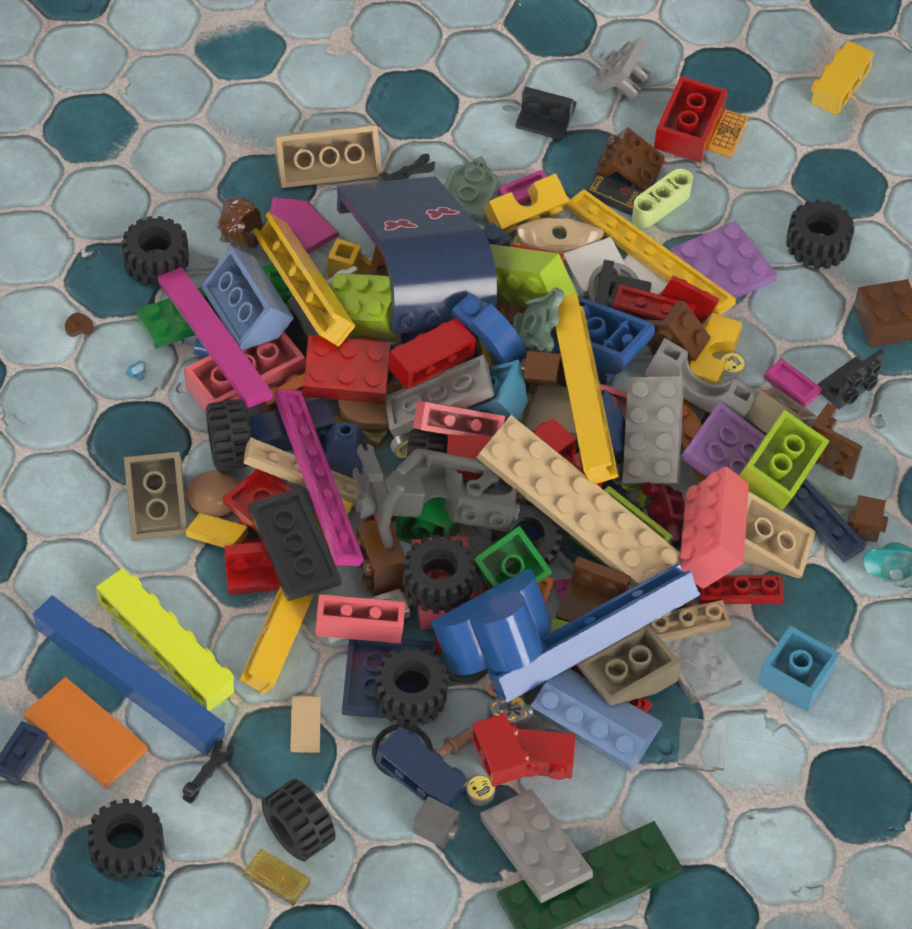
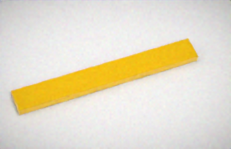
(643, 247)

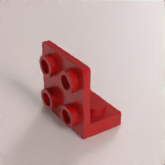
(684, 291)

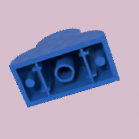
(613, 338)
(496, 628)

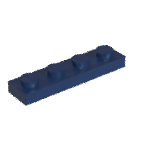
(827, 522)

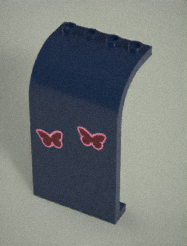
(428, 246)

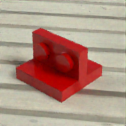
(253, 488)
(249, 568)

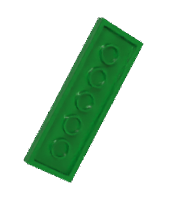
(166, 325)

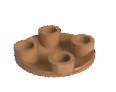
(207, 493)

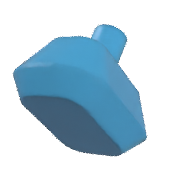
(136, 370)

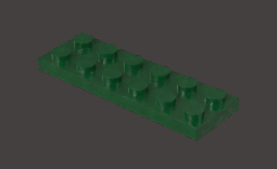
(619, 873)

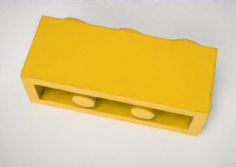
(841, 77)

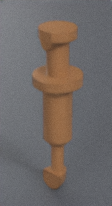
(452, 744)

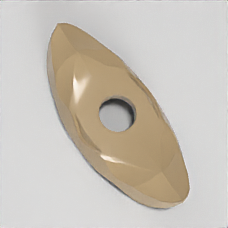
(539, 234)

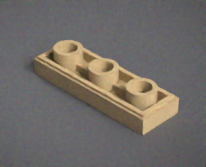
(700, 618)

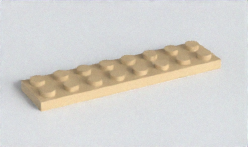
(576, 503)

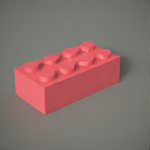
(273, 361)
(714, 526)

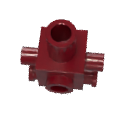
(666, 509)

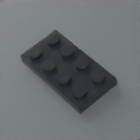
(294, 544)

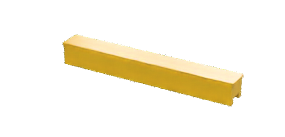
(304, 280)
(585, 392)
(277, 635)

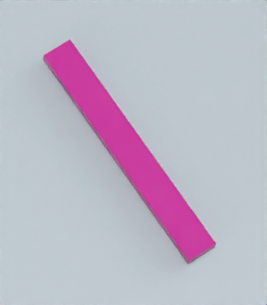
(215, 337)
(318, 478)

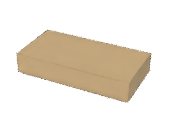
(305, 724)

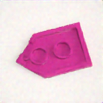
(305, 222)

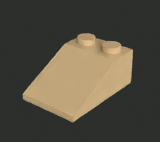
(776, 539)

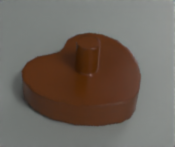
(78, 324)

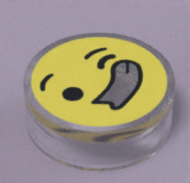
(734, 365)

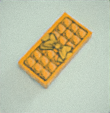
(728, 133)

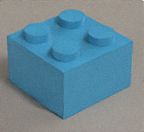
(798, 668)

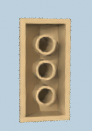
(328, 155)

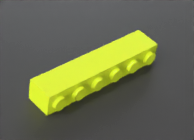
(165, 639)

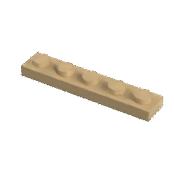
(286, 467)

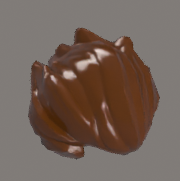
(238, 221)

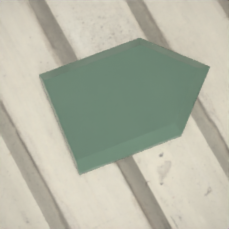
(472, 187)

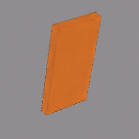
(86, 732)

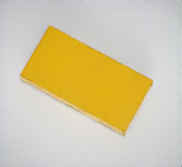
(216, 531)

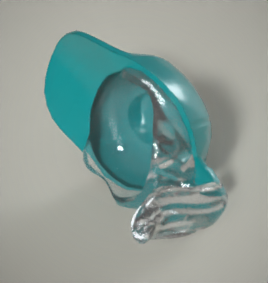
(891, 563)

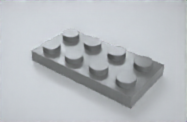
(454, 387)
(653, 430)
(536, 845)

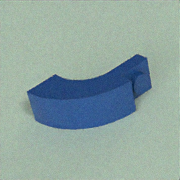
(492, 329)

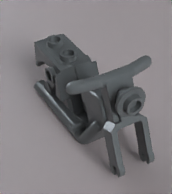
(427, 476)

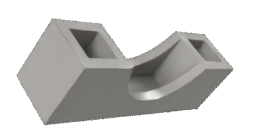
(672, 361)

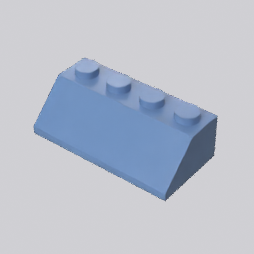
(246, 300)
(577, 708)

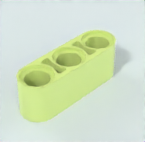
(662, 198)

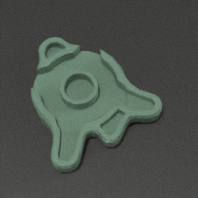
(538, 321)

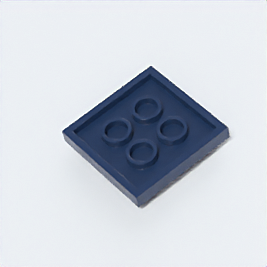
(360, 674)

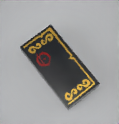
(614, 193)

